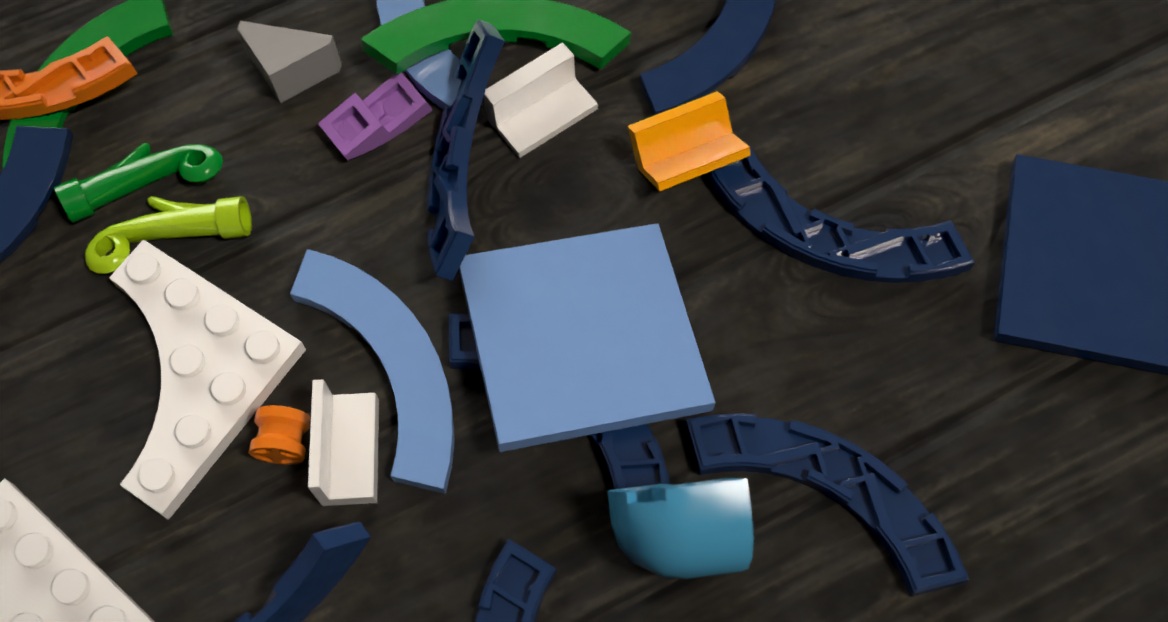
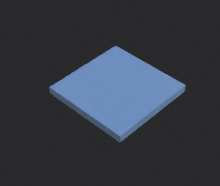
(582, 337)

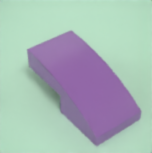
(368, 123)

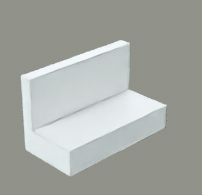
(538, 101)
(343, 447)

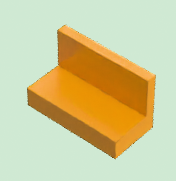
(686, 142)

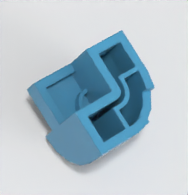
(685, 527)

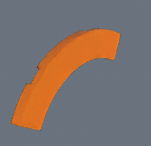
(64, 81)

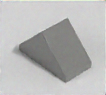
(290, 57)

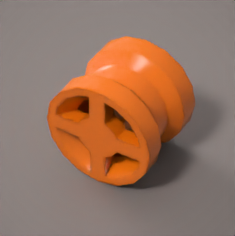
(279, 435)

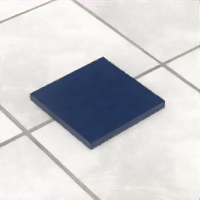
(1085, 264)

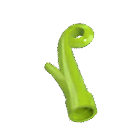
(226, 218)

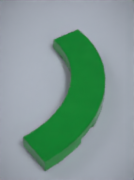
(439, 25)
(128, 27)

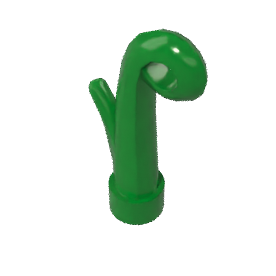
(135, 172)

